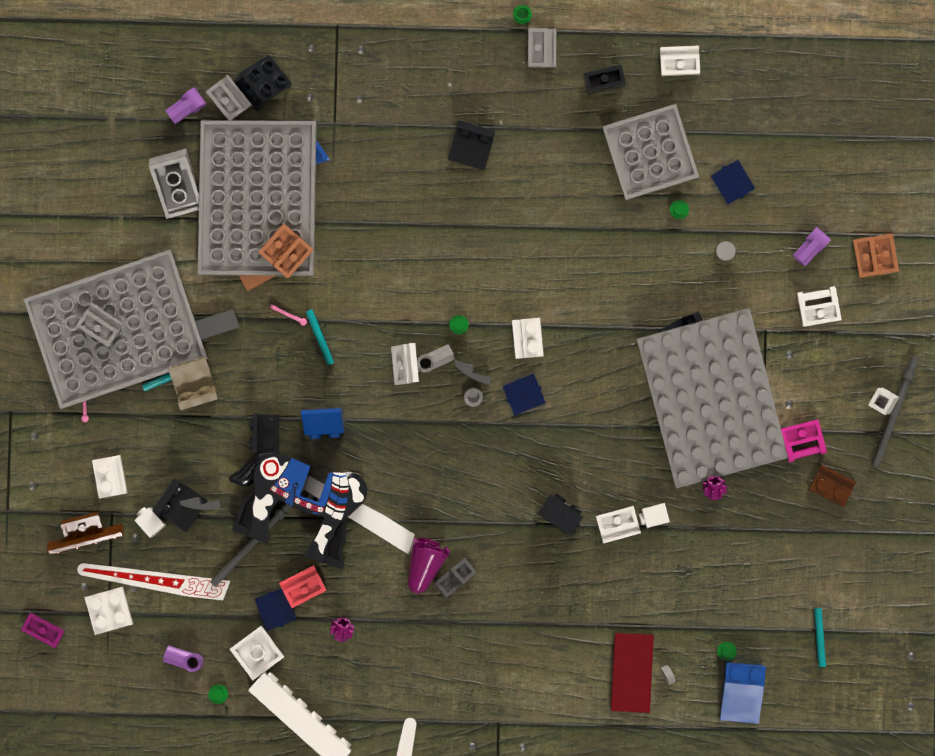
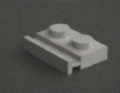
(541, 47)
(228, 98)
(100, 325)

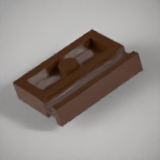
(832, 485)

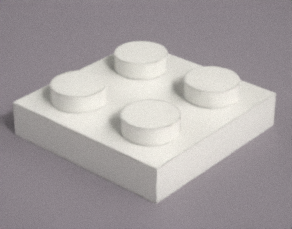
(108, 610)
(257, 652)

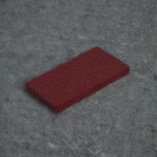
(632, 672)

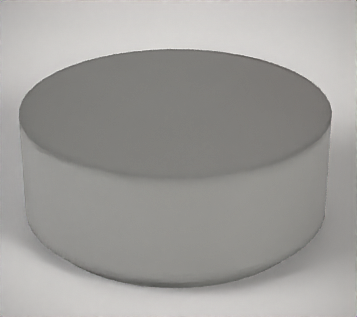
(725, 251)
(473, 397)
(667, 675)

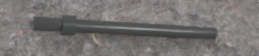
(908, 376)
(279, 513)

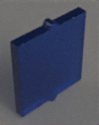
(732, 182)
(524, 394)
(275, 609)

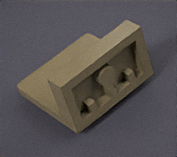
(193, 383)

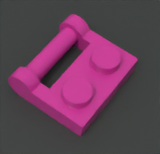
(801, 434)

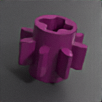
(714, 488)
(342, 629)

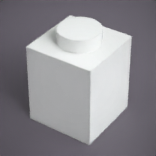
(883, 401)
(654, 515)
(149, 521)

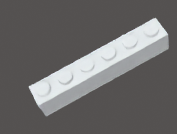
(298, 718)

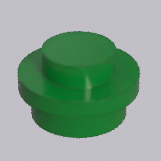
(522, 14)
(679, 209)
(459, 324)
(726, 651)
(218, 694)

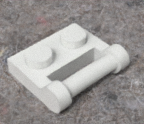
(821, 312)

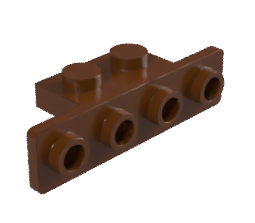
(83, 531)

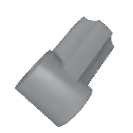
(437, 358)

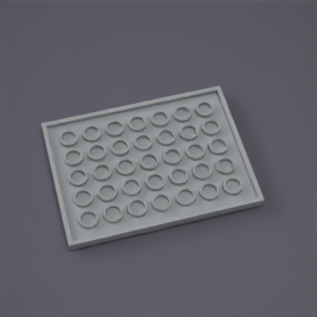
(251, 185)
(155, 334)
(712, 398)

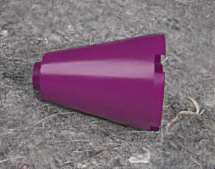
(425, 563)

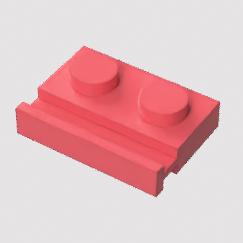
(302, 586)

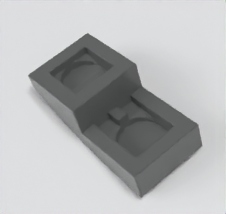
(217, 324)
(467, 370)
(196, 503)
(455, 578)

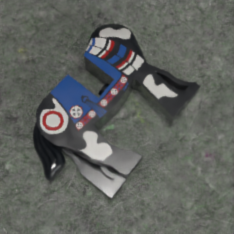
(285, 479)

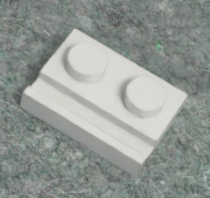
(679, 60)
(527, 338)
(404, 364)
(109, 476)
(618, 524)

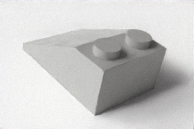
(175, 183)

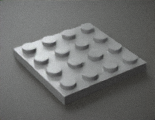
(650, 152)

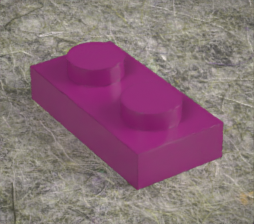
(43, 630)

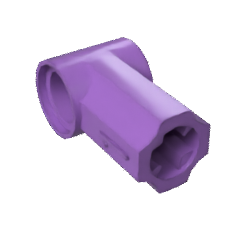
(190, 103)
(814, 243)
(181, 658)

